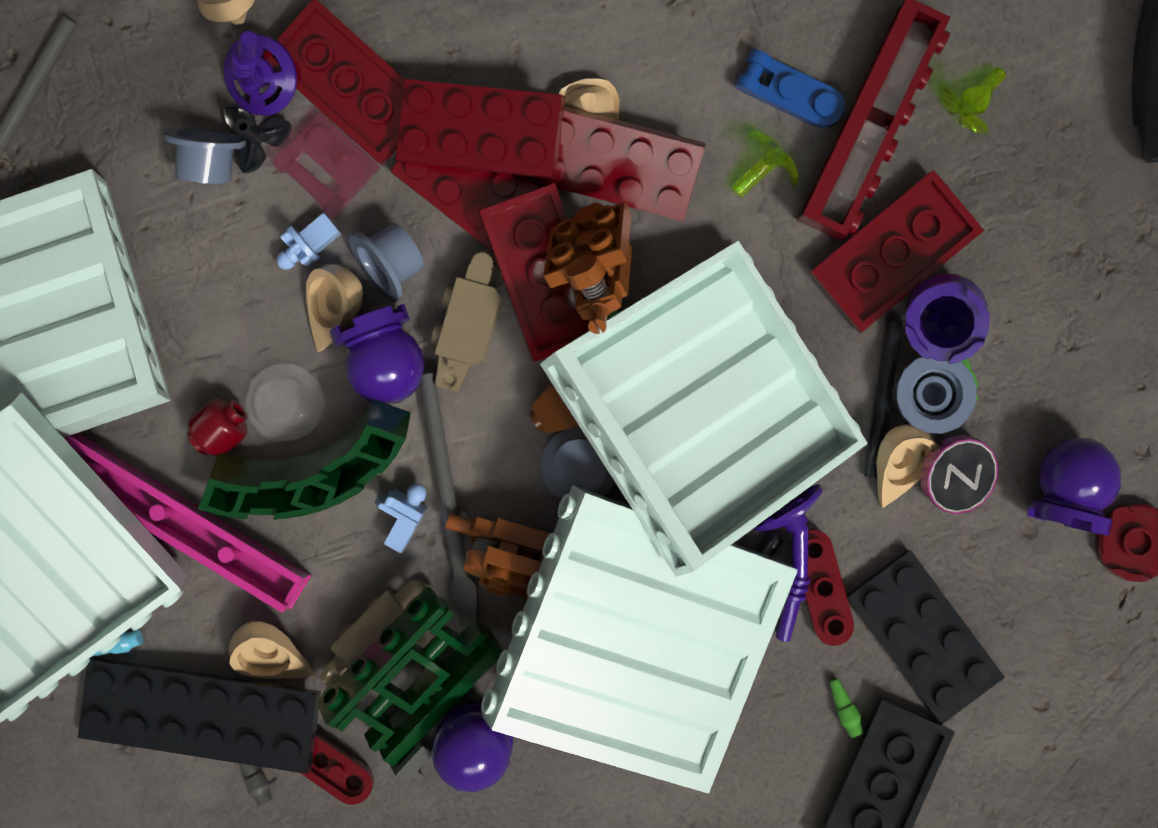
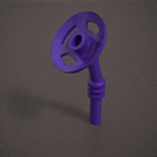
(253, 72)
(794, 520)

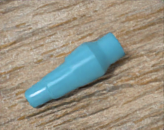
(126, 643)

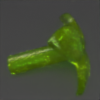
(972, 101)
(773, 157)

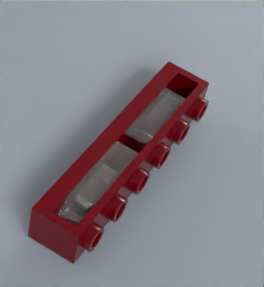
(874, 119)

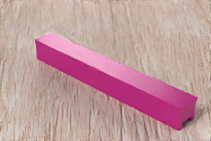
(196, 531)

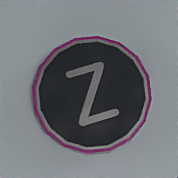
(959, 474)

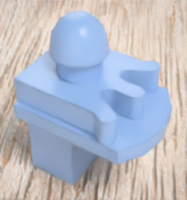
(307, 243)
(408, 512)

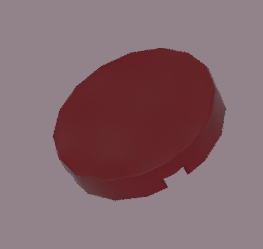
(1132, 543)

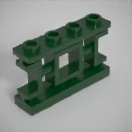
(428, 695)

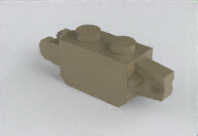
(468, 323)
(360, 635)

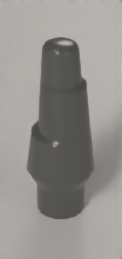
(256, 784)

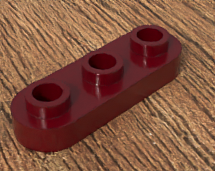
(833, 604)
(335, 774)

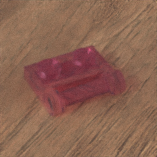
(336, 156)

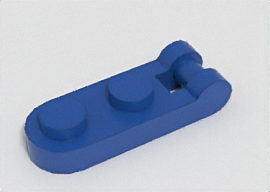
(791, 91)

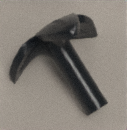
(243, 123)

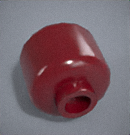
(217, 426)

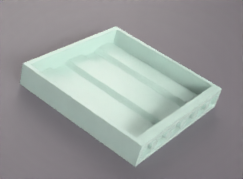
(73, 309)
(705, 408)
(70, 561)
(629, 657)

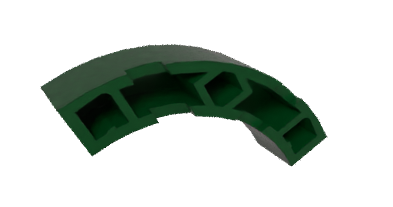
(309, 481)

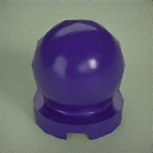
(947, 318)
(381, 356)
(1077, 483)
(468, 751)

